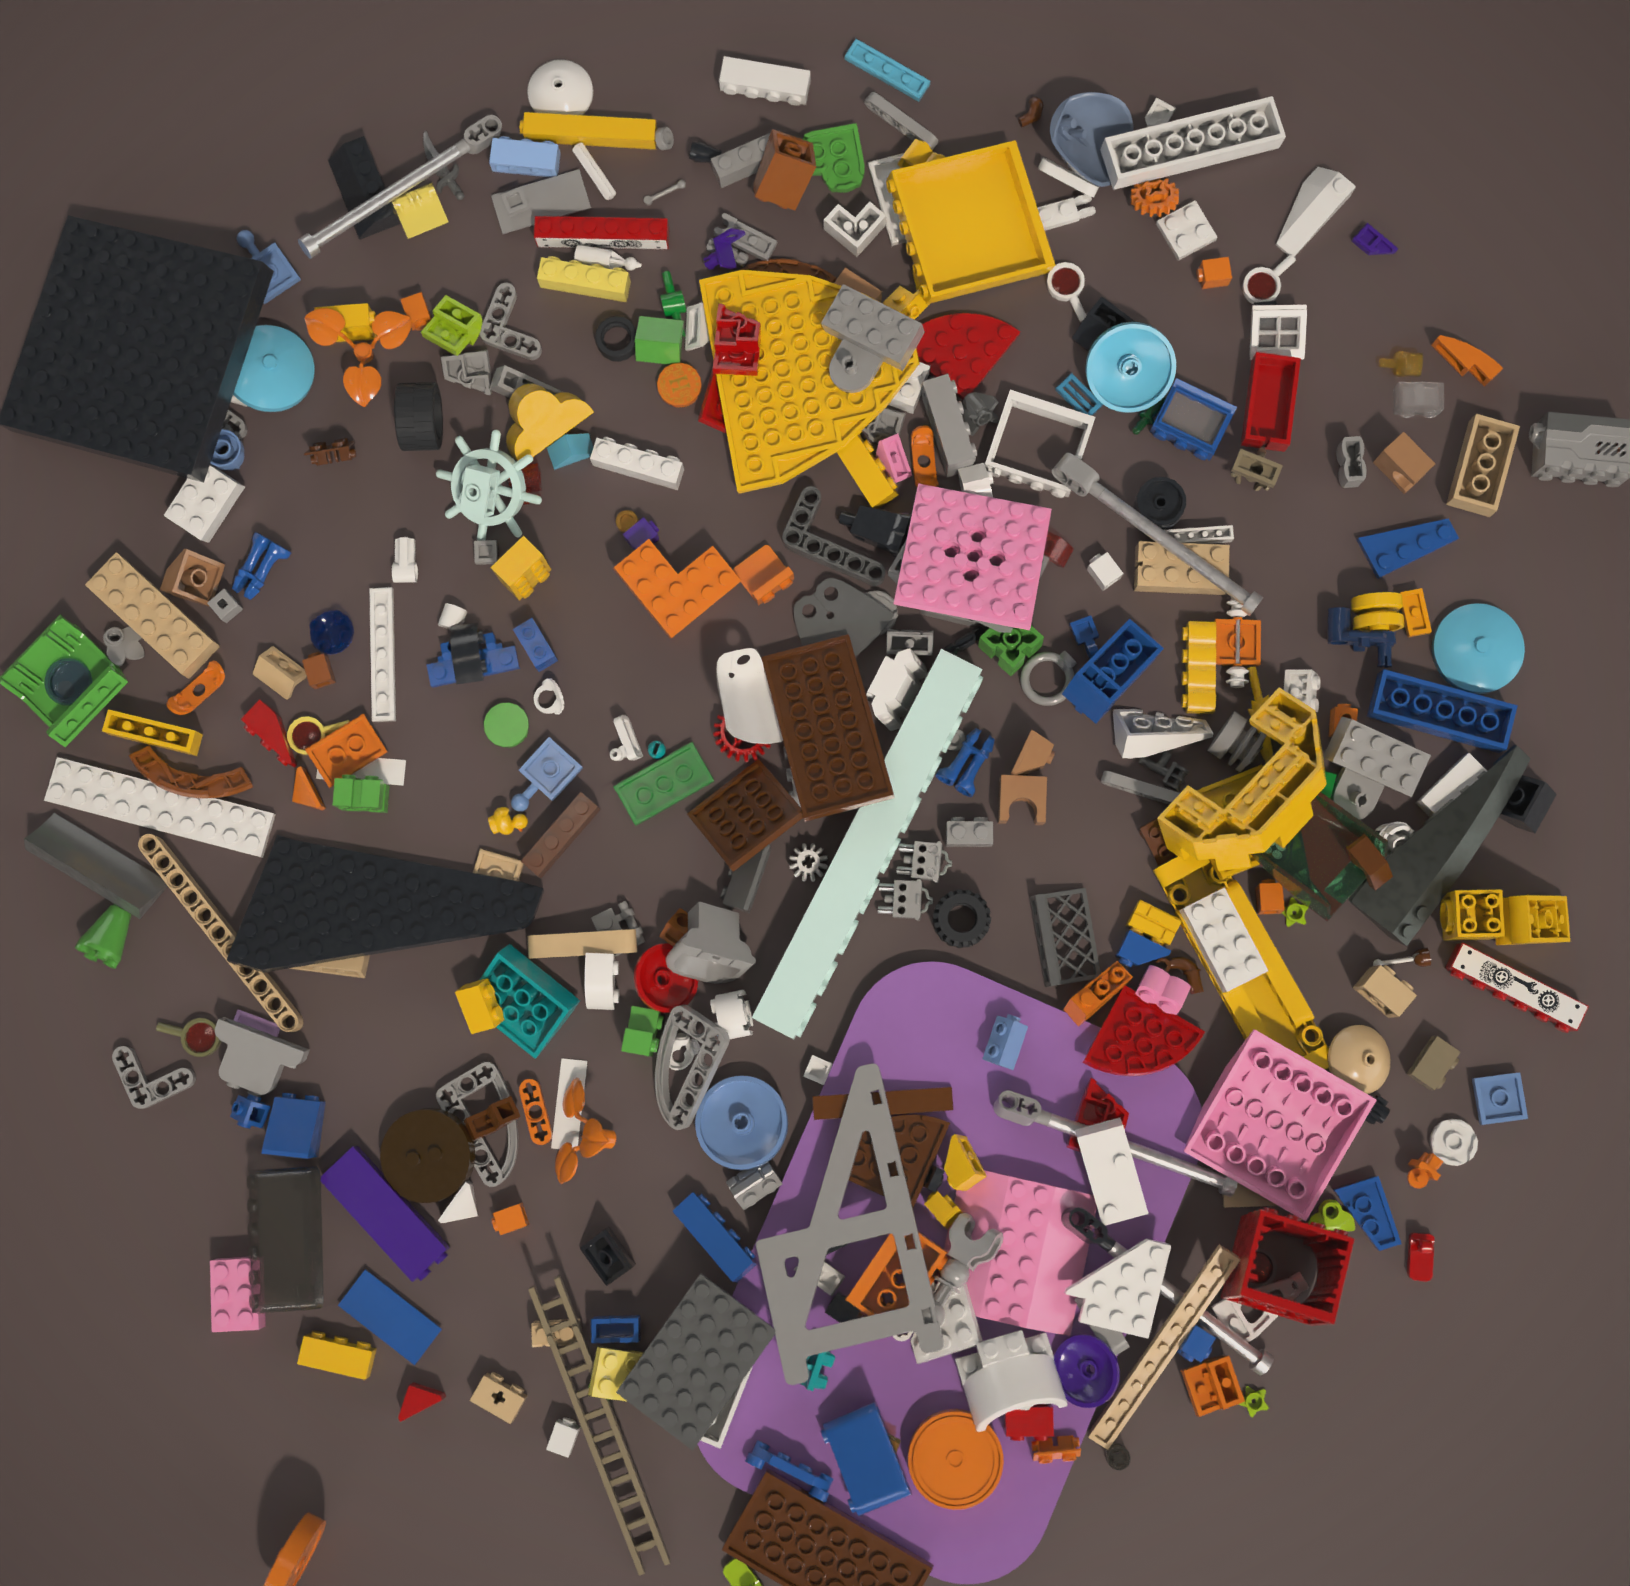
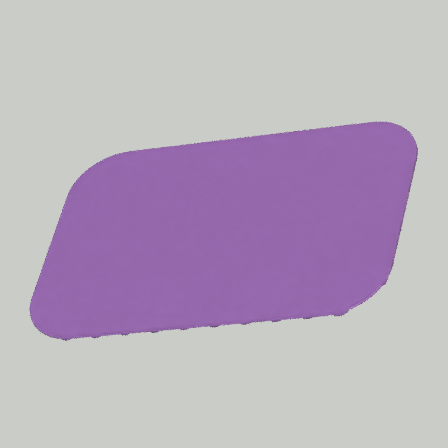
(924, 1032)

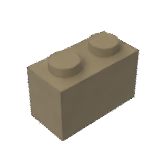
(1434, 1063)

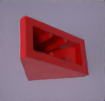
(419, 1398)

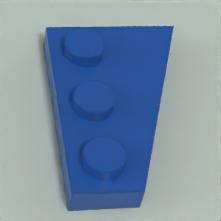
(1371, 1211)

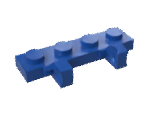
(497, 658)

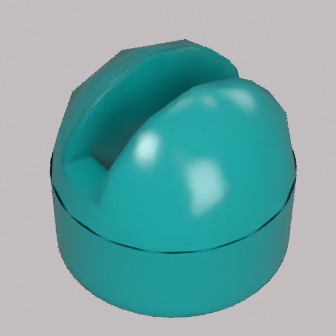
(660, 752)

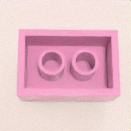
(231, 1296)

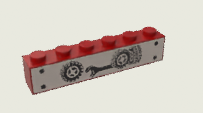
(601, 232)
(1516, 987)

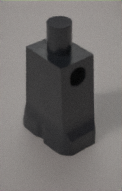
(878, 527)

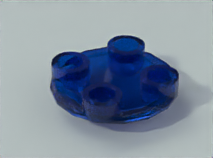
(331, 632)

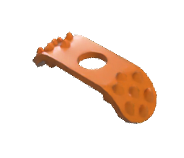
(922, 444)
(186, 700)

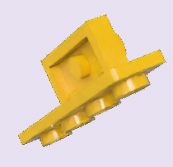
(906, 302)

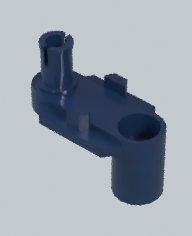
(1341, 634)

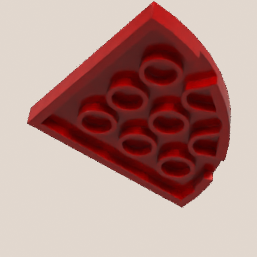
(964, 347)
(1140, 1038)

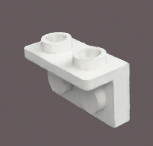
(1303, 686)

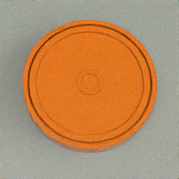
(953, 1461)
(296, 1552)

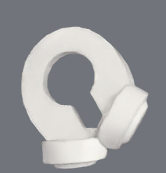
(692, 1049)

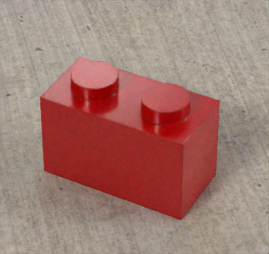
(1035, 1423)

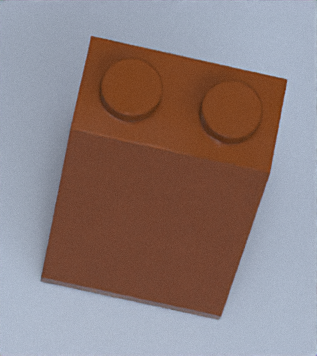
(784, 170)

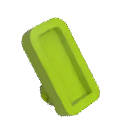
(740, 1574)

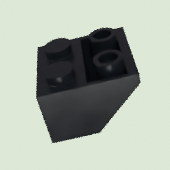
(1098, 320)

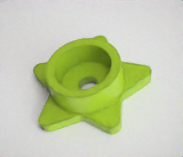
(1300, 913)
(1259, 1405)

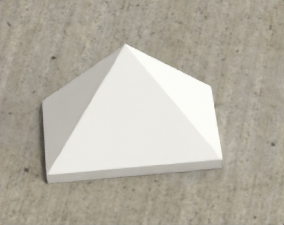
(696, 327)
(462, 1205)

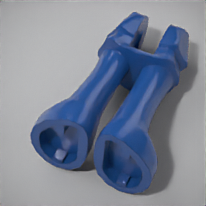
(273, 553)
(966, 783)

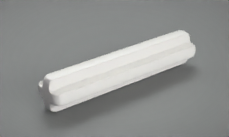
(594, 171)

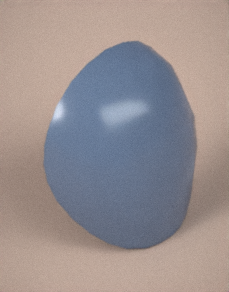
(1080, 130)

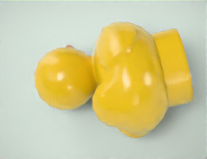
(502, 822)

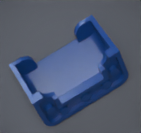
(866, 1459)

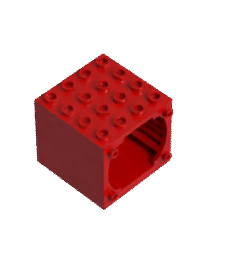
(1332, 1257)

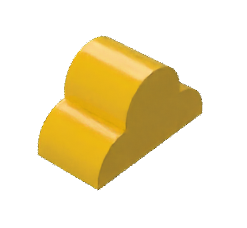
(541, 418)
(1535, 920)

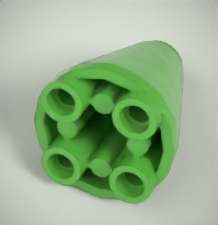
(106, 937)

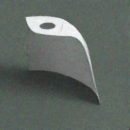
(747, 698)

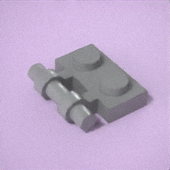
(609, 921)

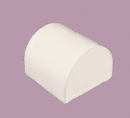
(452, 616)

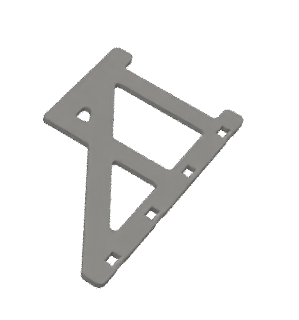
(793, 1296)

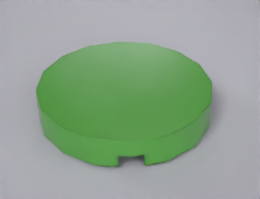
(506, 725)

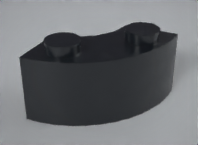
(467, 653)

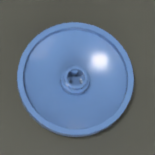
(741, 1122)

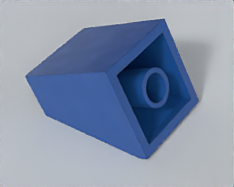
(294, 1127)

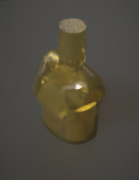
(1404, 364)

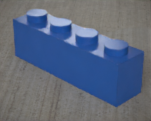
(715, 1237)

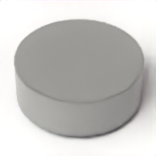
(664, 138)
(956, 743)

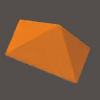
(305, 791)

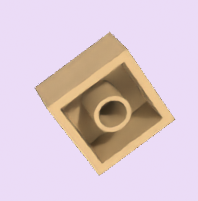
(1385, 990)

